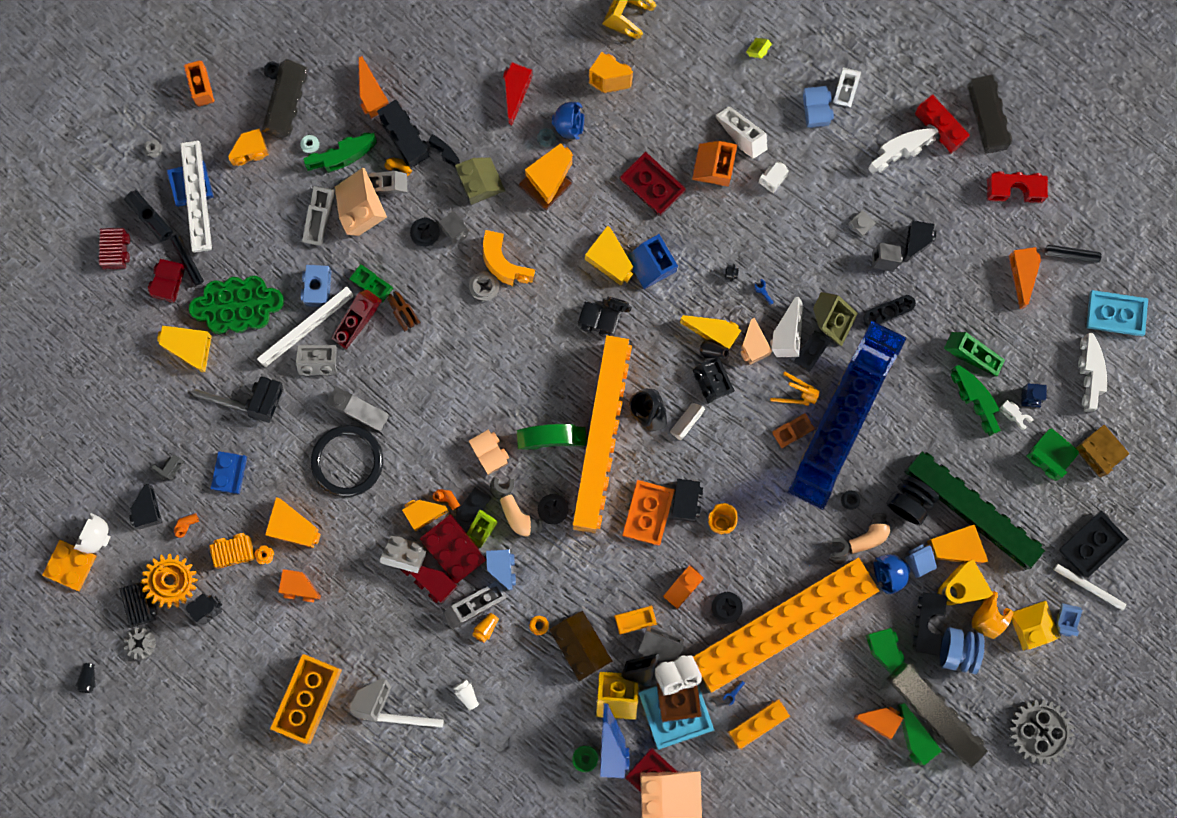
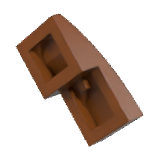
(793, 430)

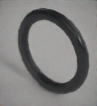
(346, 430)

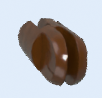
(402, 311)

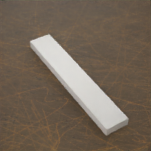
(196, 196)
(305, 327)

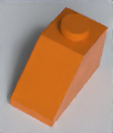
(683, 587)
(881, 720)

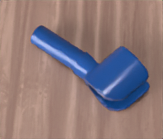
(762, 290)
(733, 693)

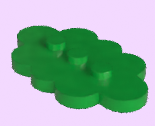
(236, 304)

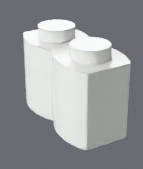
(677, 674)

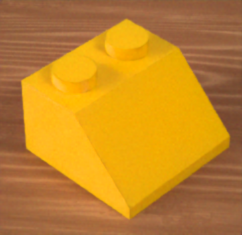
(619, 694)

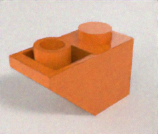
(297, 584)

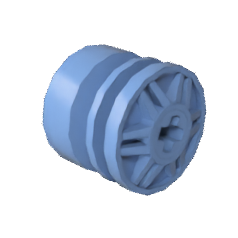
(966, 651)

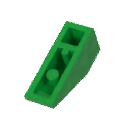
(974, 352)
(918, 740)

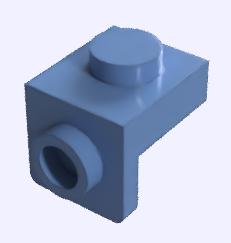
(1068, 620)

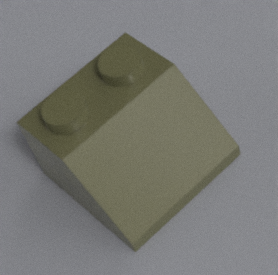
(479, 179)

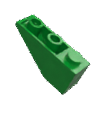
(884, 649)

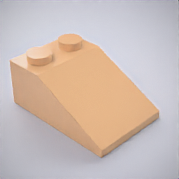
(358, 204)

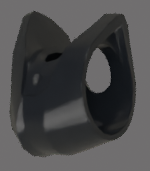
(649, 408)

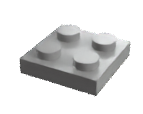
(404, 554)

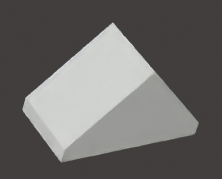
(846, 87)

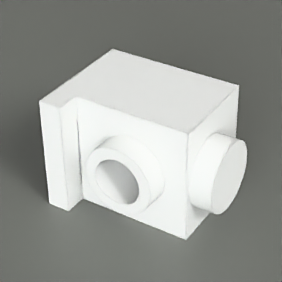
(774, 176)

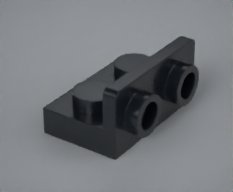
(713, 380)

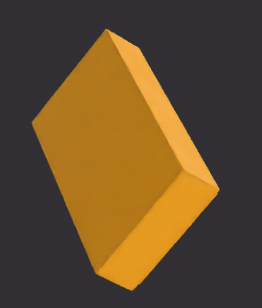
(635, 620)

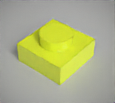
(758, 48)

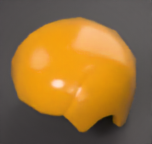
(723, 519)

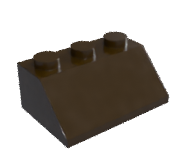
(580, 645)

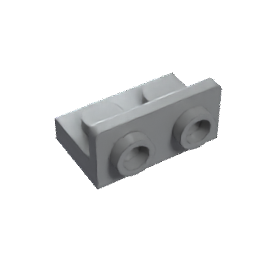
(316, 360)

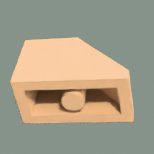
(755, 344)

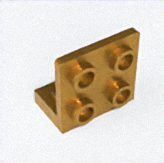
(1102, 451)

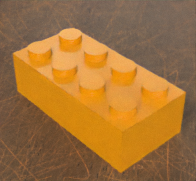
(306, 699)

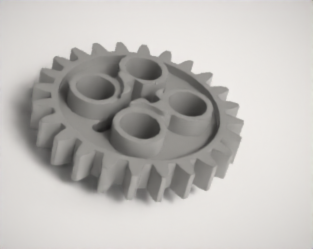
(1053, 720)

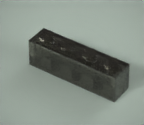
(284, 99)
(989, 114)

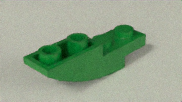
(350, 151)
(974, 391)

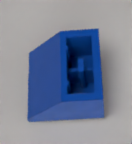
(652, 261)

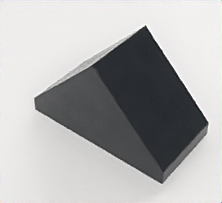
(641, 669)

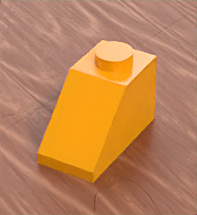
(423, 513)

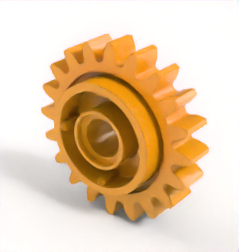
(169, 593)

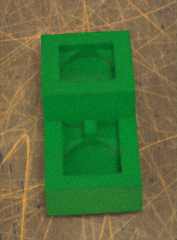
(368, 280)

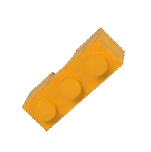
(758, 724)

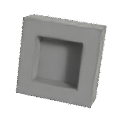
(862, 223)

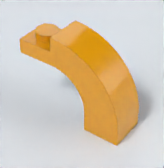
(499, 265)

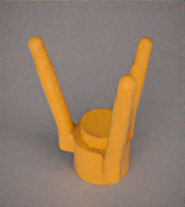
(808, 393)

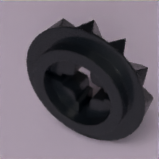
(423, 224)
(616, 304)
(544, 512)
(733, 600)

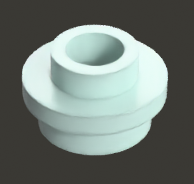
(309, 149)

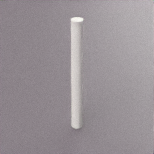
(1090, 587)
(410, 720)

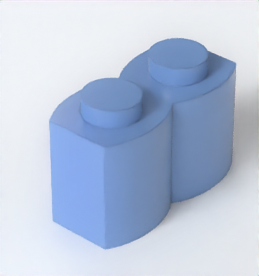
(817, 107)

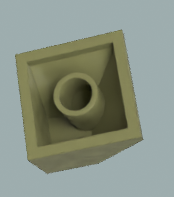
(834, 316)

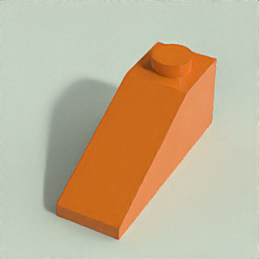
(370, 91)
(1024, 269)

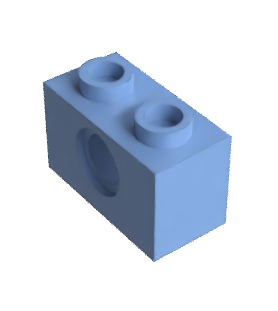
(312, 275)

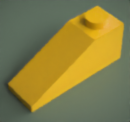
(716, 330)

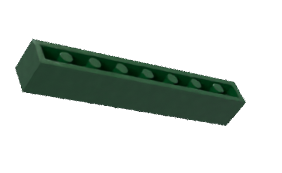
(975, 511)

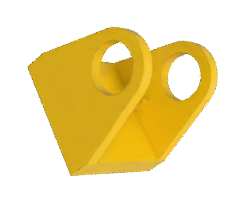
(619, 23)
(968, 584)

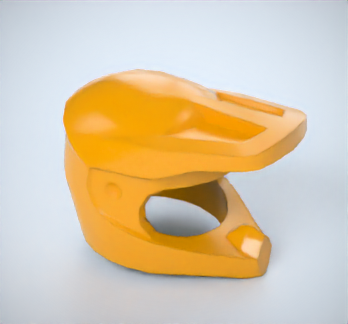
(988, 619)

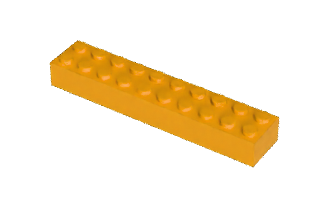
(600, 439)
(785, 624)

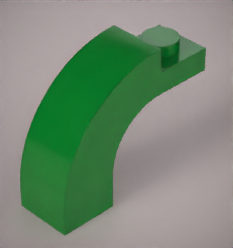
(551, 435)

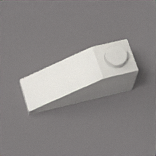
(744, 133)
(788, 332)

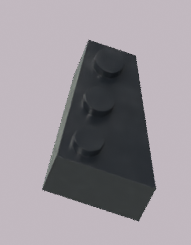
(403, 134)

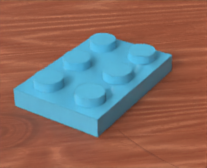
(1117, 313)

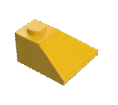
(1034, 625)

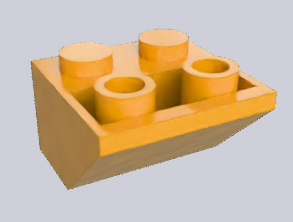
(609, 74)

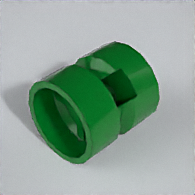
(585, 758)

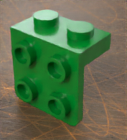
(1053, 454)

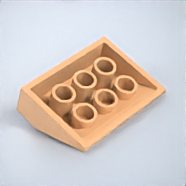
(671, 794)

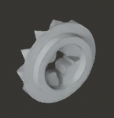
(483, 278)
(148, 643)

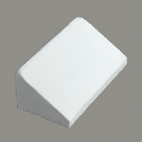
(687, 420)

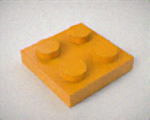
(69, 565)

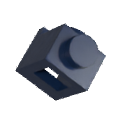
(1033, 395)

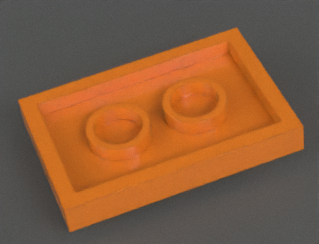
(648, 513)

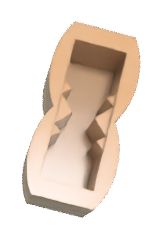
(488, 451)

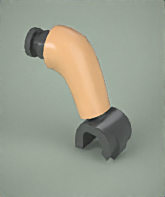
(517, 520)
(875, 536)

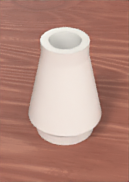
(466, 694)

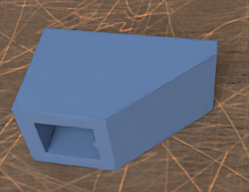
(921, 560)
(499, 566)

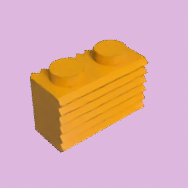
(232, 551)

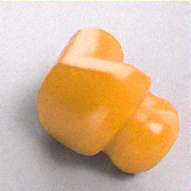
(397, 163)

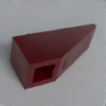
(356, 318)
(434, 581)

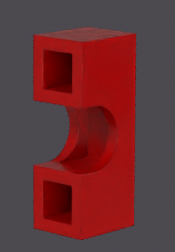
(950, 130)
(1033, 186)

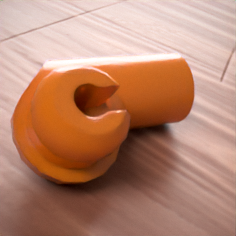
(446, 496)
(183, 524)

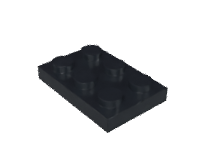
(1093, 544)

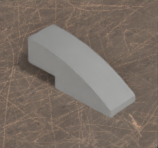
(318, 215)

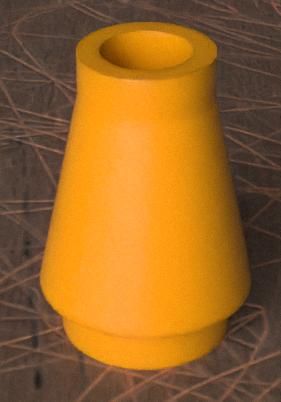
(485, 628)

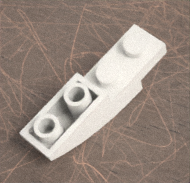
(905, 145)
(1094, 366)

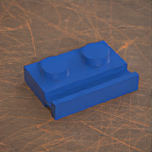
(228, 472)

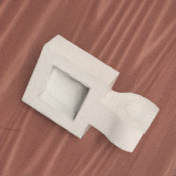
(1012, 412)

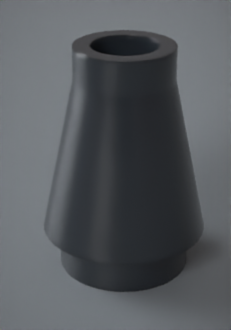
(713, 350)
(86, 679)

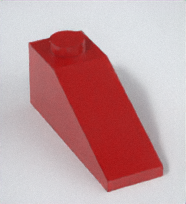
(516, 83)

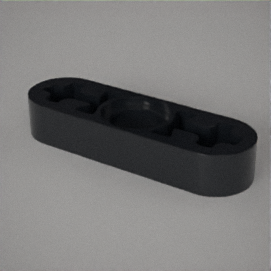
(903, 311)

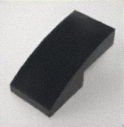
(448, 154)

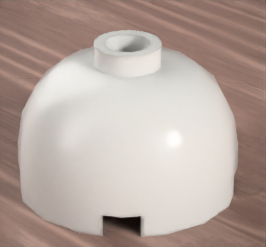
(93, 535)

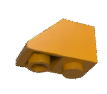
(248, 147)

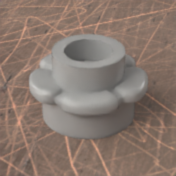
(156, 151)

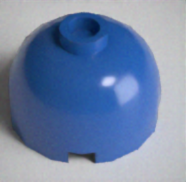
(569, 120)
(891, 572)

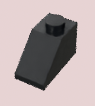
(918, 238)
(145, 509)

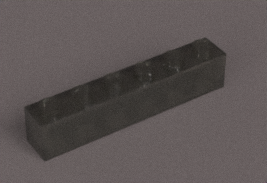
(937, 715)

